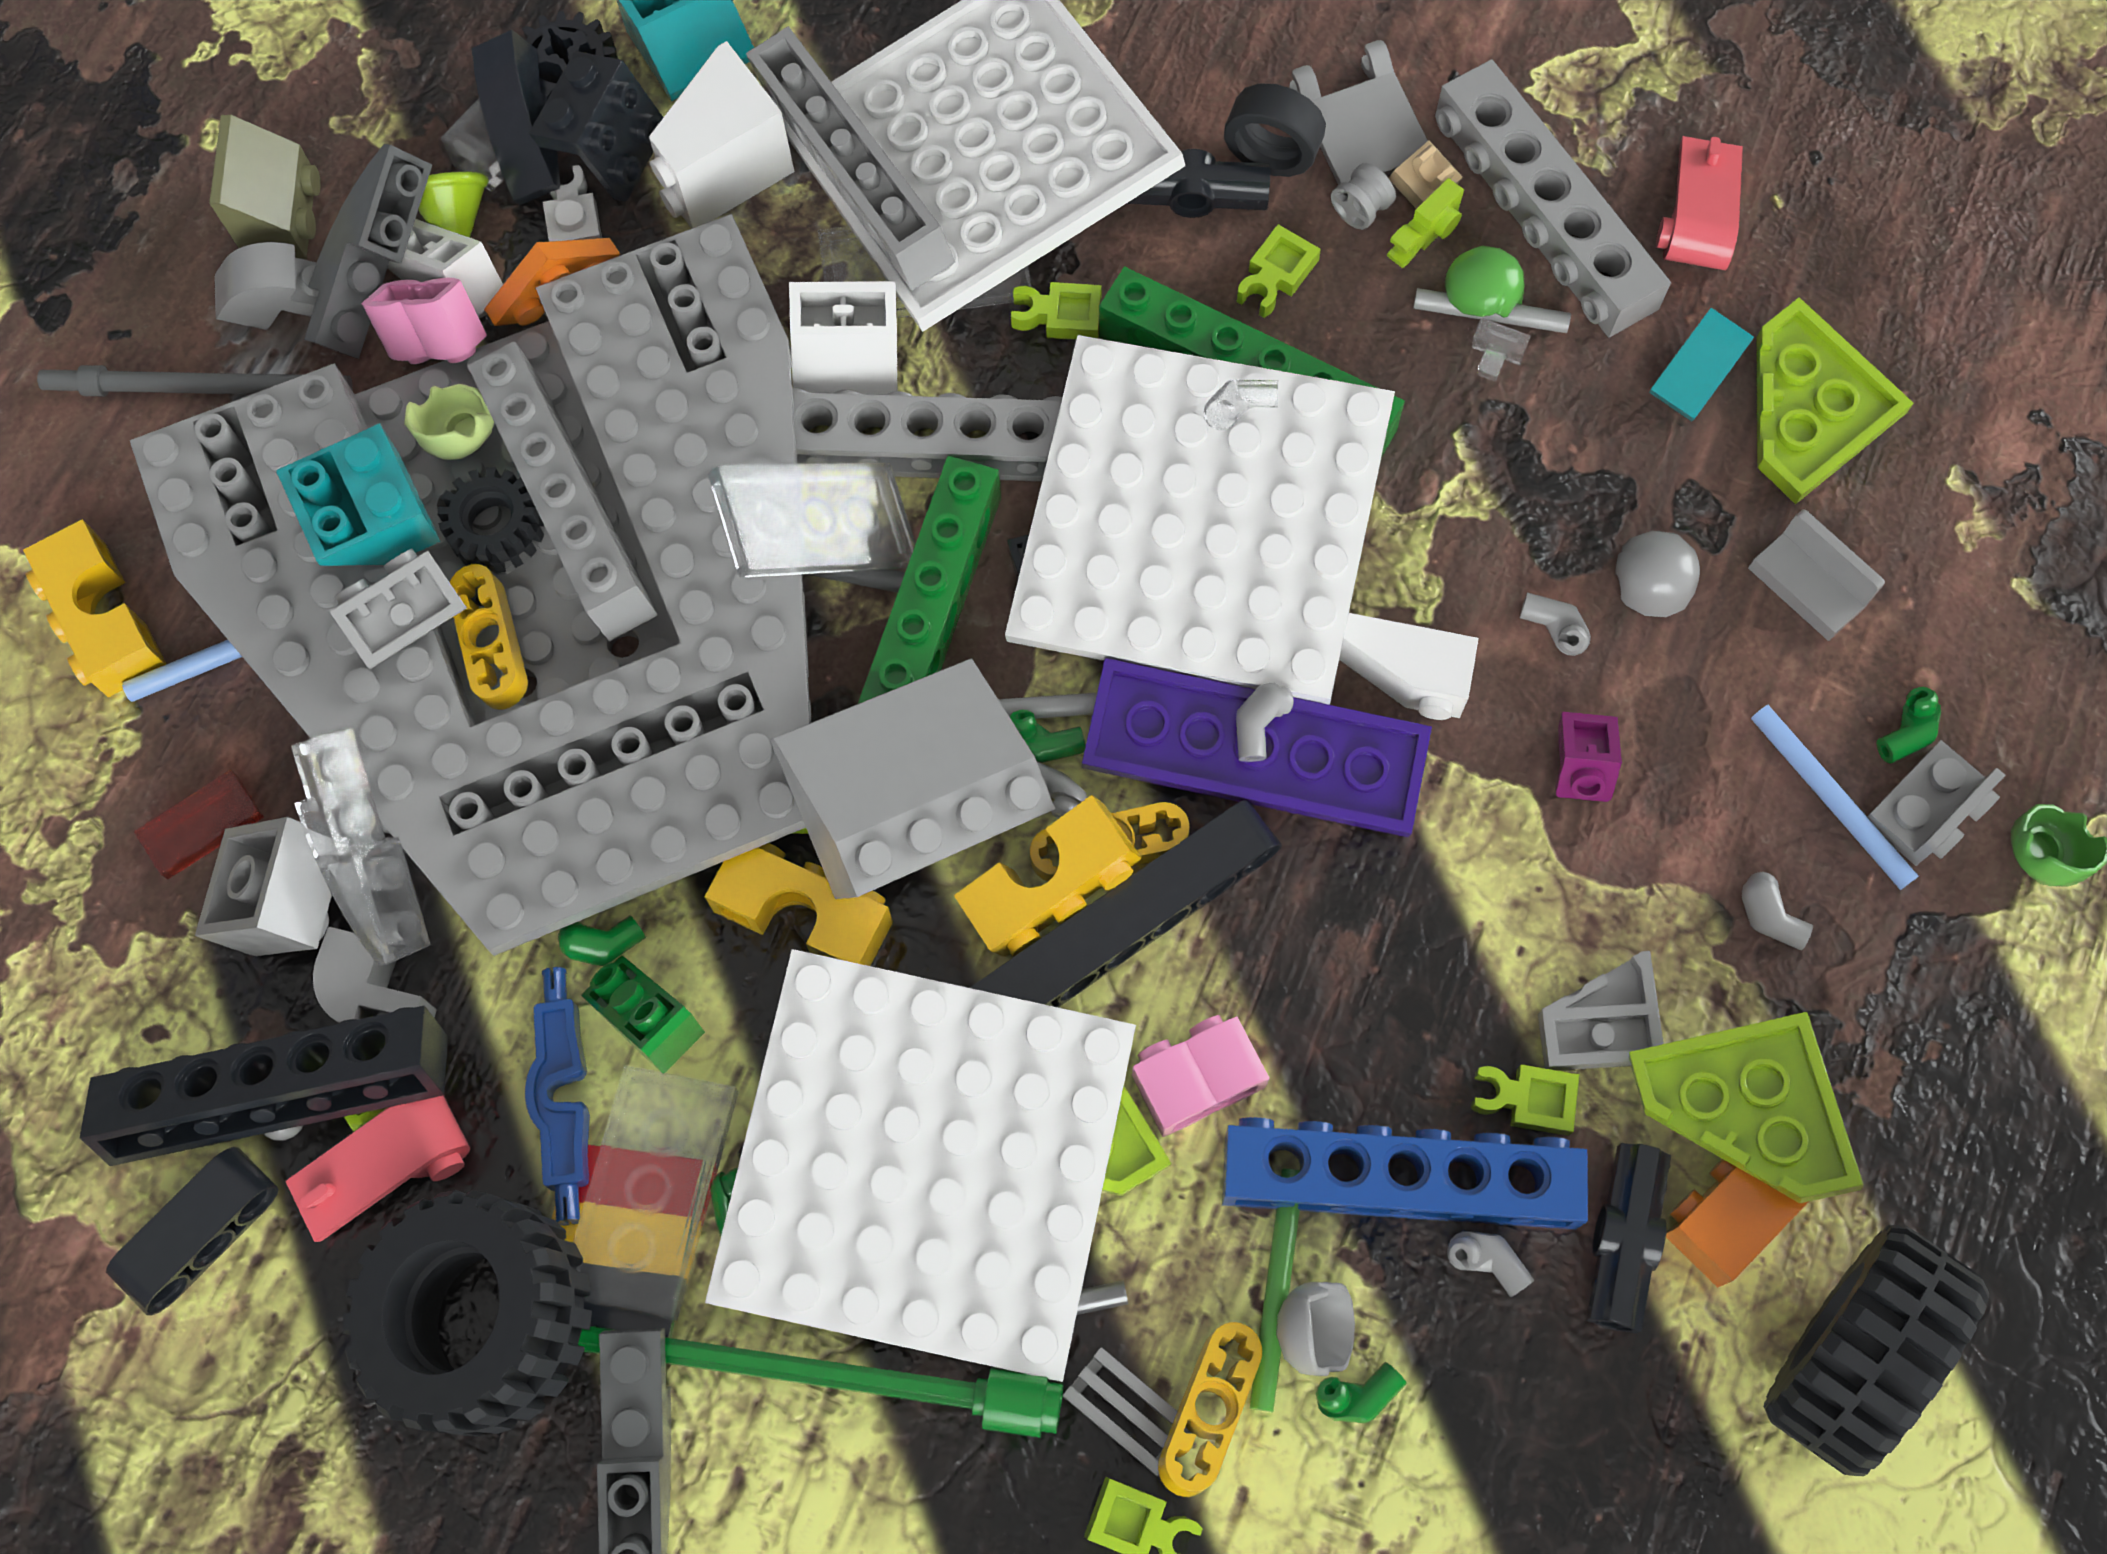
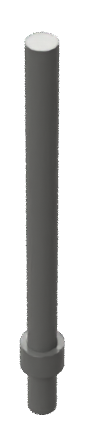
(98, 381)

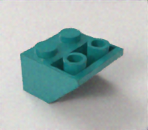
(682, 35)
(357, 502)

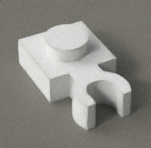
(572, 212)

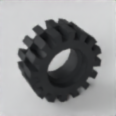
(476, 497)

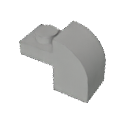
(261, 282)
(353, 984)

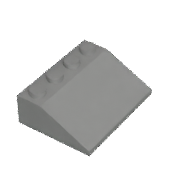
(910, 778)

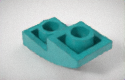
(1701, 364)

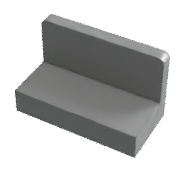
(1817, 575)

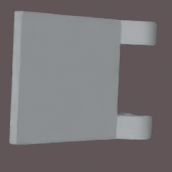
(1366, 120)

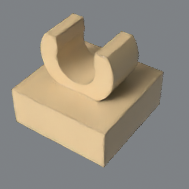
(1423, 174)

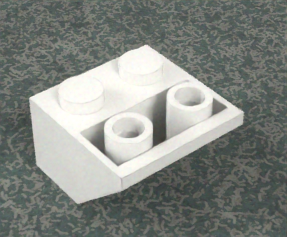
(844, 336)

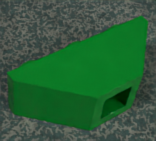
(643, 1013)

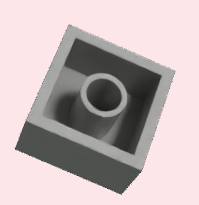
(265, 891)

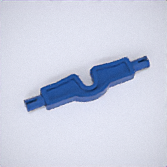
(561, 1124)

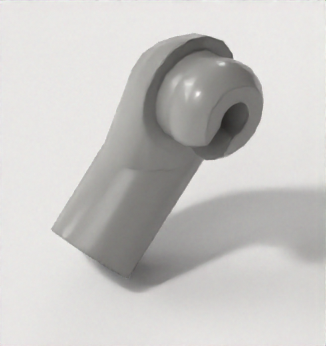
(1255, 714)
(1062, 789)
(1767, 913)
(1489, 1254)

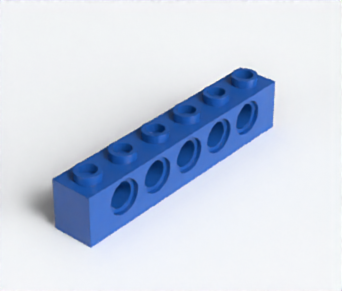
(1558, 1172)

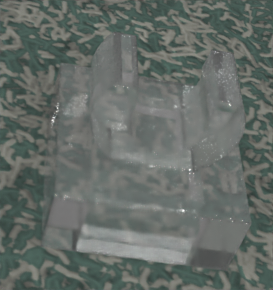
(1498, 345)

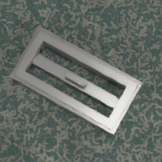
(1089, 1377)

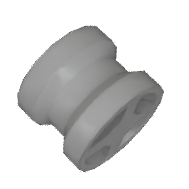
(1363, 196)

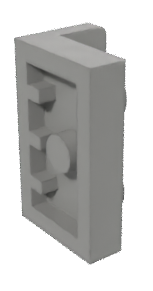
(396, 608)
(1931, 803)

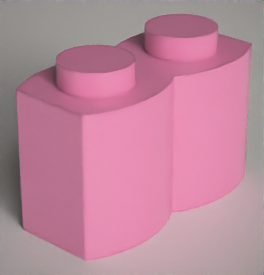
(425, 320)
(1199, 1074)

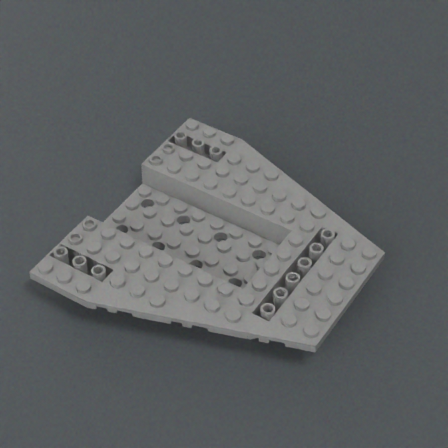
(613, 762)

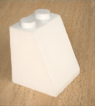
(719, 142)

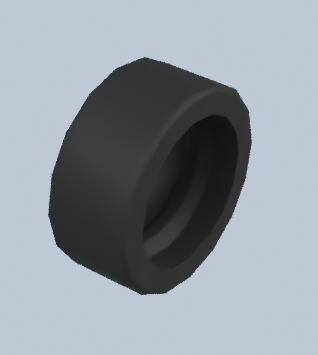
(1281, 109)

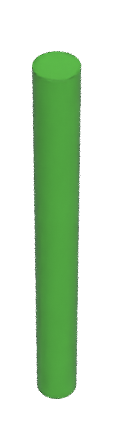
(1276, 1292)

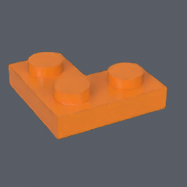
(545, 262)

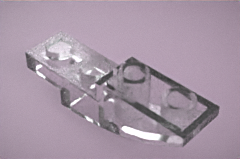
(350, 848)

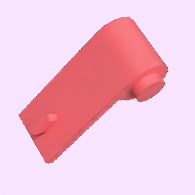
(1706, 205)
(376, 1159)

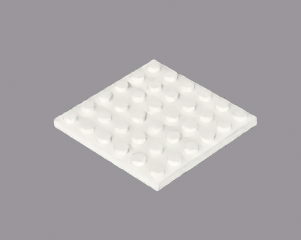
(1004, 136)
(1197, 540)
(923, 1165)

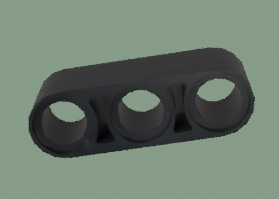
(192, 1231)

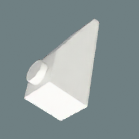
(446, 254)
(1412, 663)

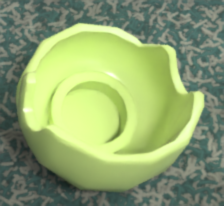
(450, 421)

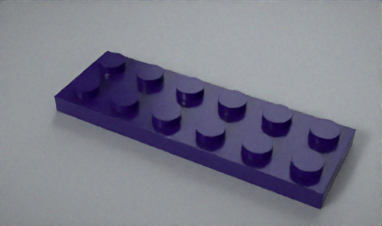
(1317, 762)

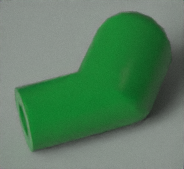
(1044, 744)
(1359, 1401)

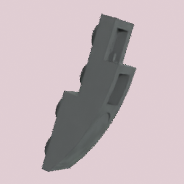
(362, 241)
(635, 1443)

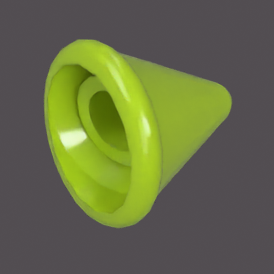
(453, 200)

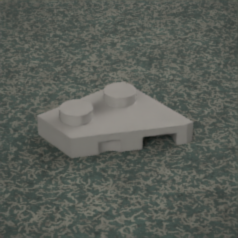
(1603, 1019)

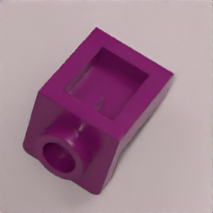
(1588, 756)

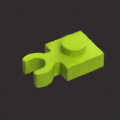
(1433, 218)
(1278, 265)
(1066, 310)
(1538, 1098)
(1132, 1521)

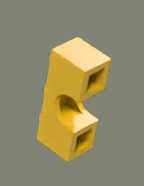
(73, 574)
(1091, 857)
(762, 883)

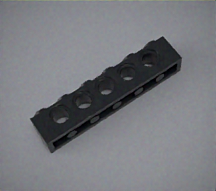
(265, 1086)

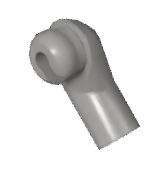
(1561, 621)

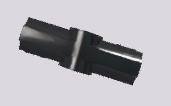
(1210, 185)
(1629, 1238)

